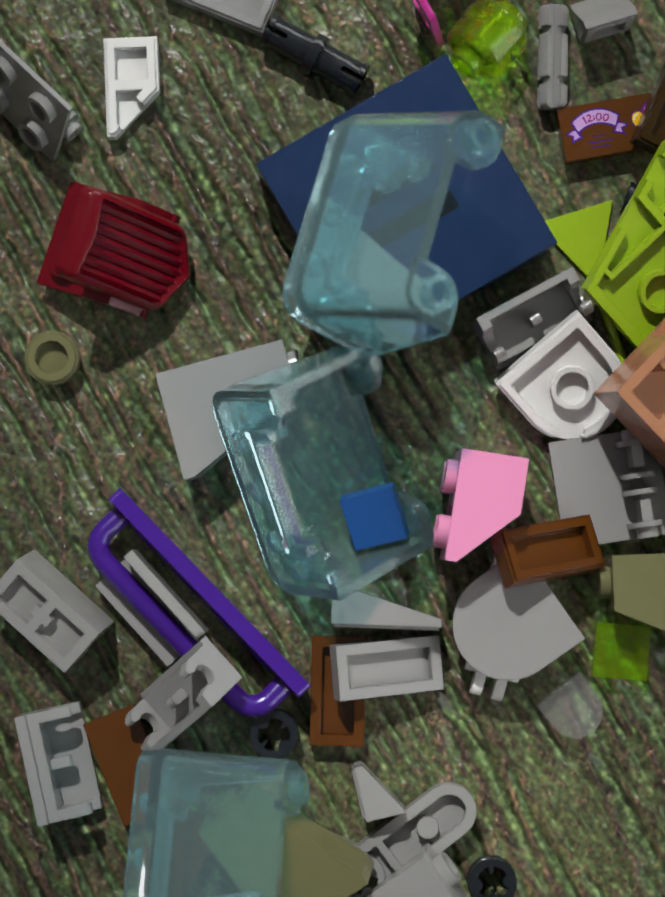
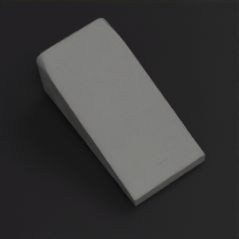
(368, 611)

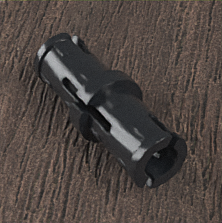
(314, 54)

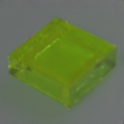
(620, 651)

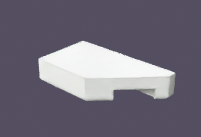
(130, 80)

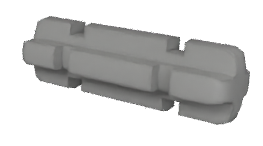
(552, 57)

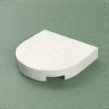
(558, 379)

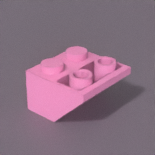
(482, 499)

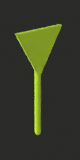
(581, 239)

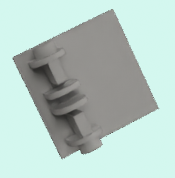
(34, 106)
(612, 482)

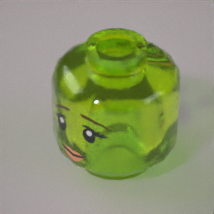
(487, 39)

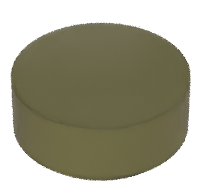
(52, 358)

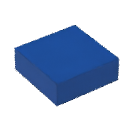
(374, 516)

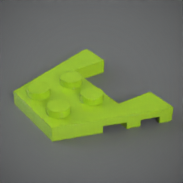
(630, 269)

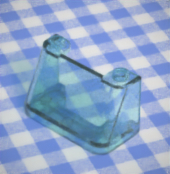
(371, 225)
(295, 449)
(210, 824)

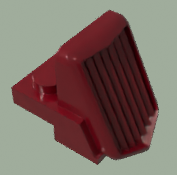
(116, 251)

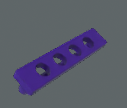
(126, 512)

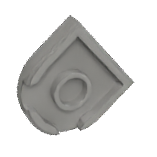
(511, 629)

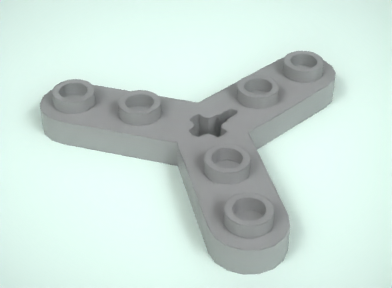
(434, 817)

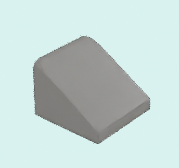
(601, 18)
(373, 795)

